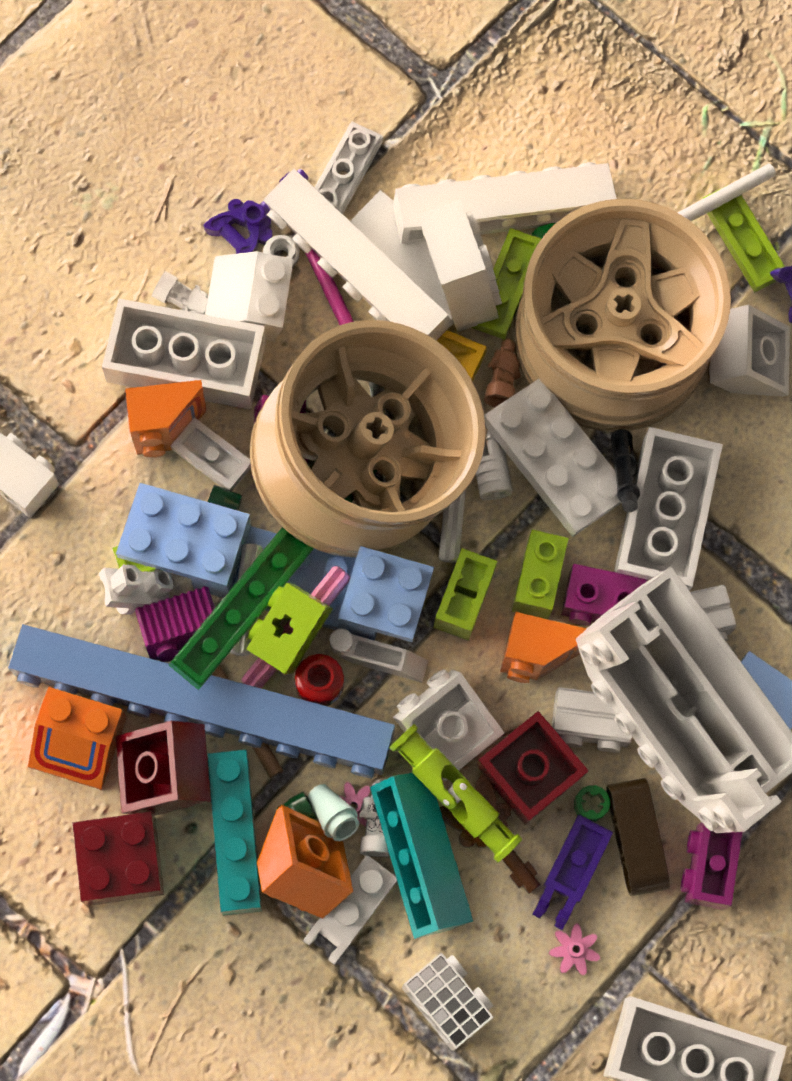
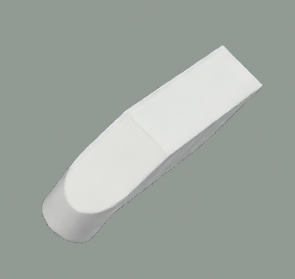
(378, 655)

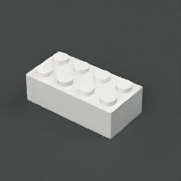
(461, 264)
(173, 346)
(673, 506)
(675, 1046)

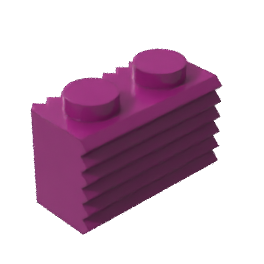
(173, 621)

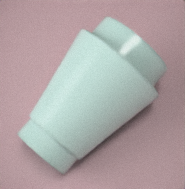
(334, 814)

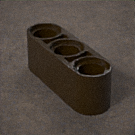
(638, 837)

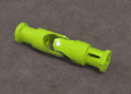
(460, 798)

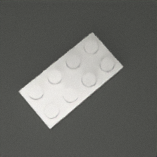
(555, 456)

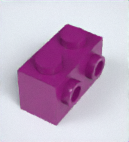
(594, 592)
(712, 867)

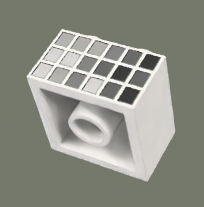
(448, 1000)

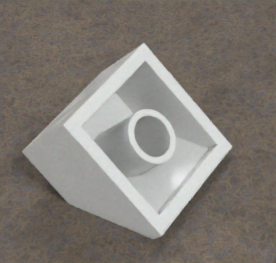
(251, 289)
(752, 354)

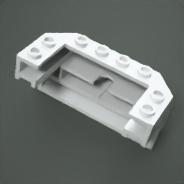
(688, 704)

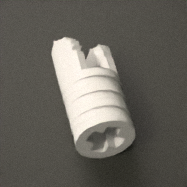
(493, 472)

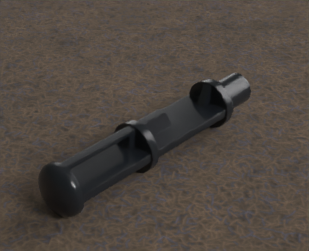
(625, 469)

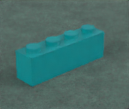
(234, 832)
(421, 855)

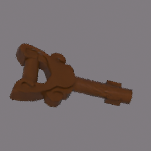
(522, 873)

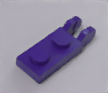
(574, 867)

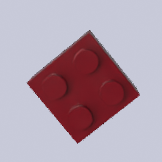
(531, 767)
(163, 768)
(118, 858)

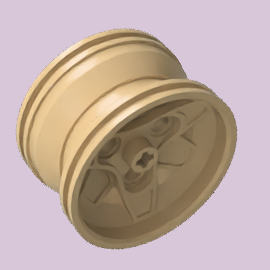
(633, 238)
(419, 381)

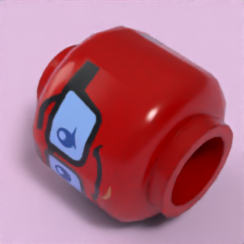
(319, 679)

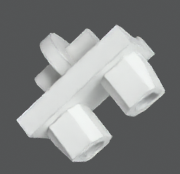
(132, 588)

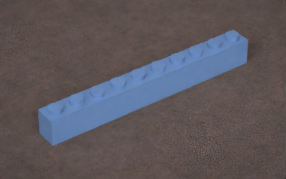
(220, 704)

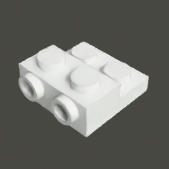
(450, 718)

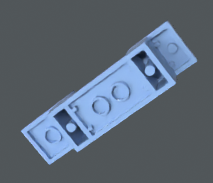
(207, 543)

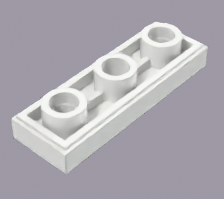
(352, 155)

